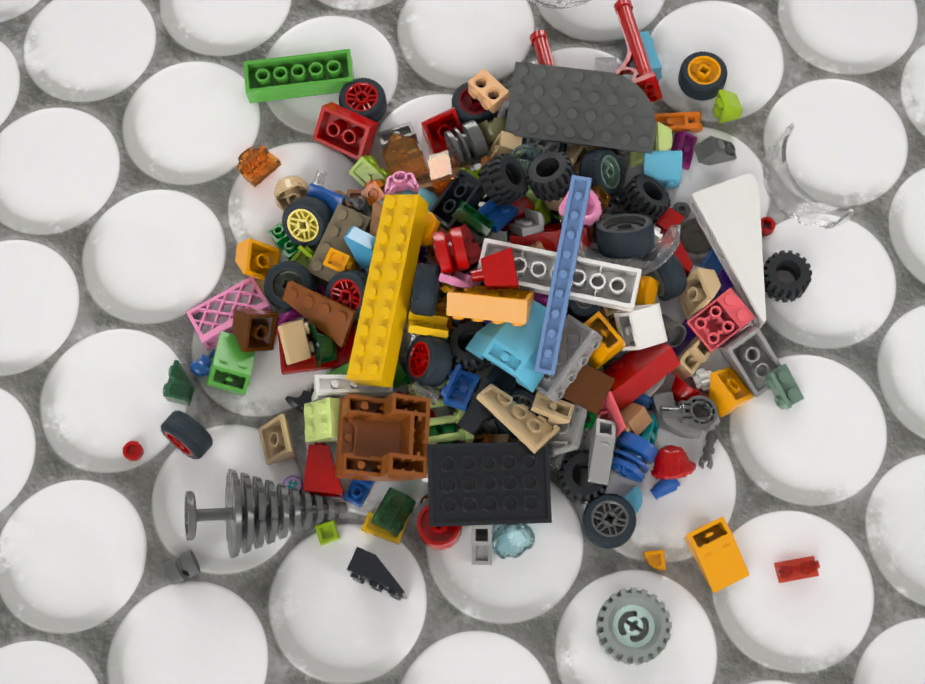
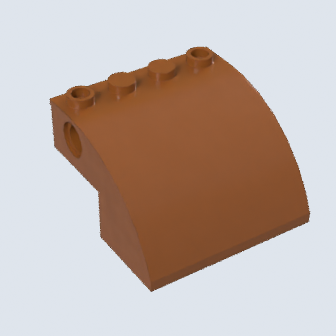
(383, 437)

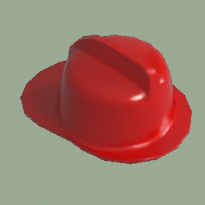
(682, 391)

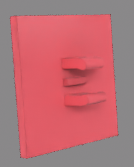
(611, 412)

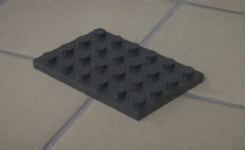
(488, 484)

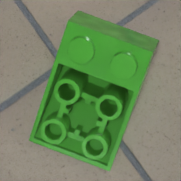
(230, 366)

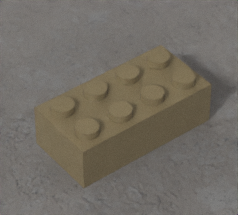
(333, 237)

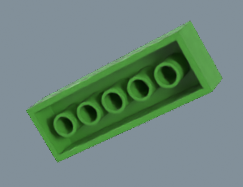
(298, 75)

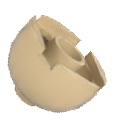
(289, 190)

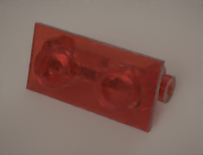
(796, 569)

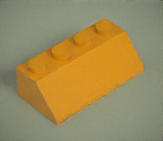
(493, 305)

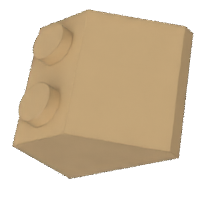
(296, 341)

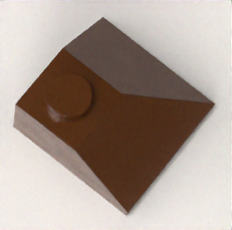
(255, 329)

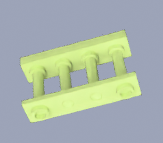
(461, 435)

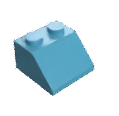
(663, 167)

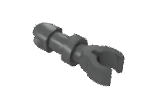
(708, 450)

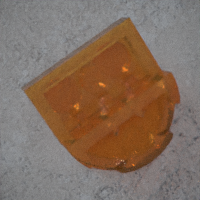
(257, 164)

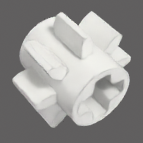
(701, 380)

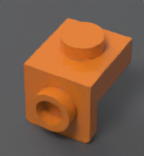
(373, 191)

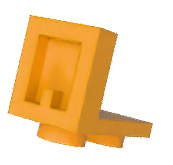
(340, 261)

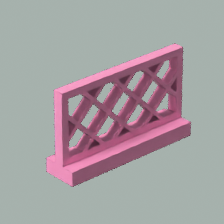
(210, 338)

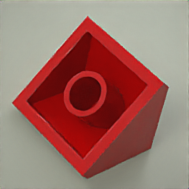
(434, 129)

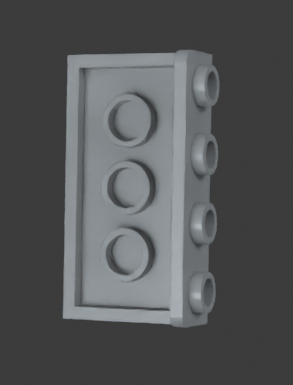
(575, 349)

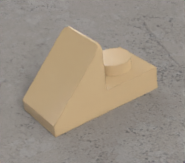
(555, 412)

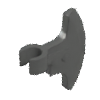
(359, 204)

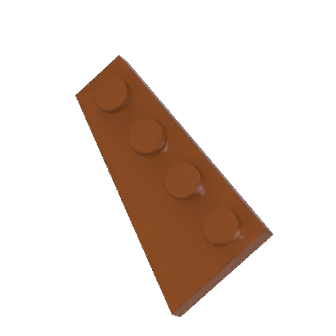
(326, 314)

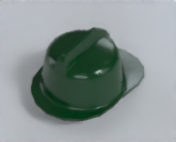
(324, 347)

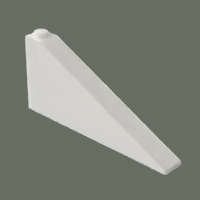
(732, 225)

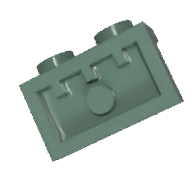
(783, 387)

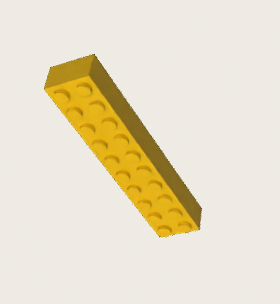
(388, 291)

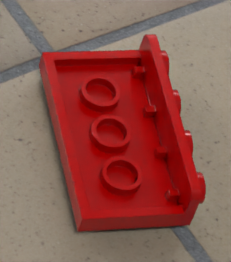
(307, 365)

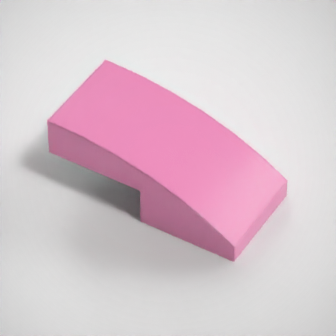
(459, 280)

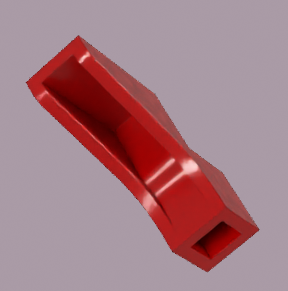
(670, 218)

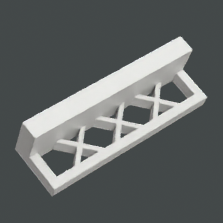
(338, 386)

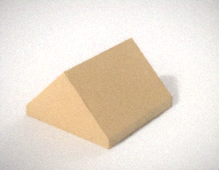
(277, 440)

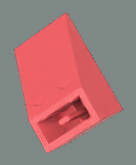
(720, 320)

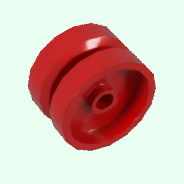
(449, 251)
(437, 538)

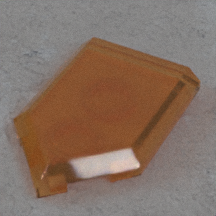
(403, 155)

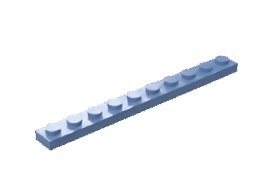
(563, 275)

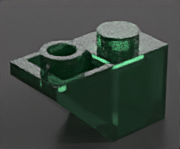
(179, 386)

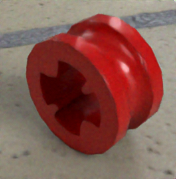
(765, 232)

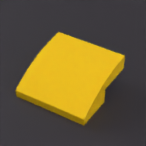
(425, 325)

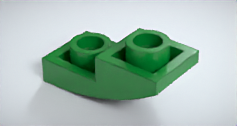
(281, 240)

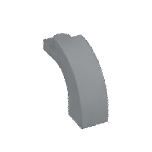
(672, 424)

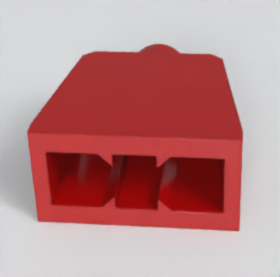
(497, 271)

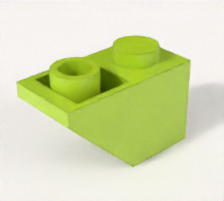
(726, 106)

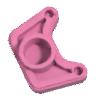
(401, 181)

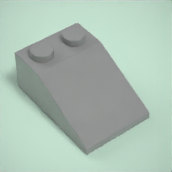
(750, 358)

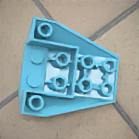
(513, 347)

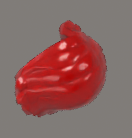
(672, 463)

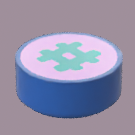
(293, 481)

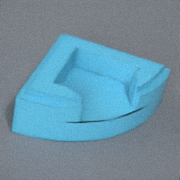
(634, 497)

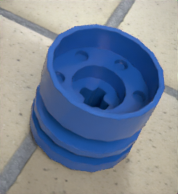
(632, 456)

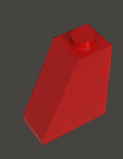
(320, 472)

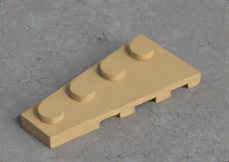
(522, 423)

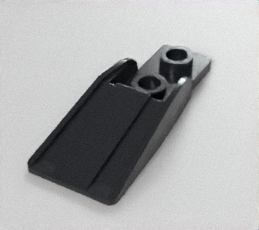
(477, 412)

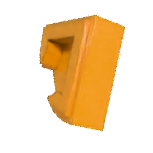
(655, 559)

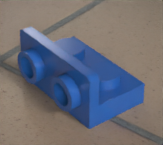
(498, 214)

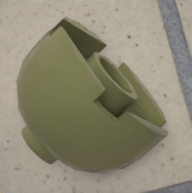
(492, 129)

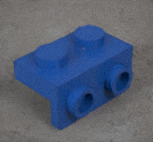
(460, 388)

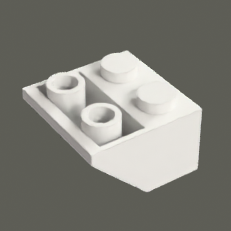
(642, 327)

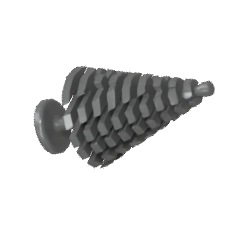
(259, 512)

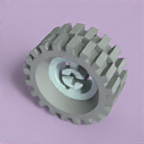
(644, 607)

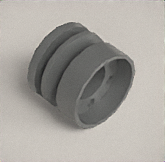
(467, 143)

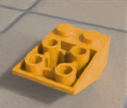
(717, 554)

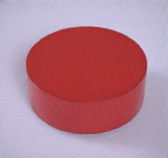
(133, 451)

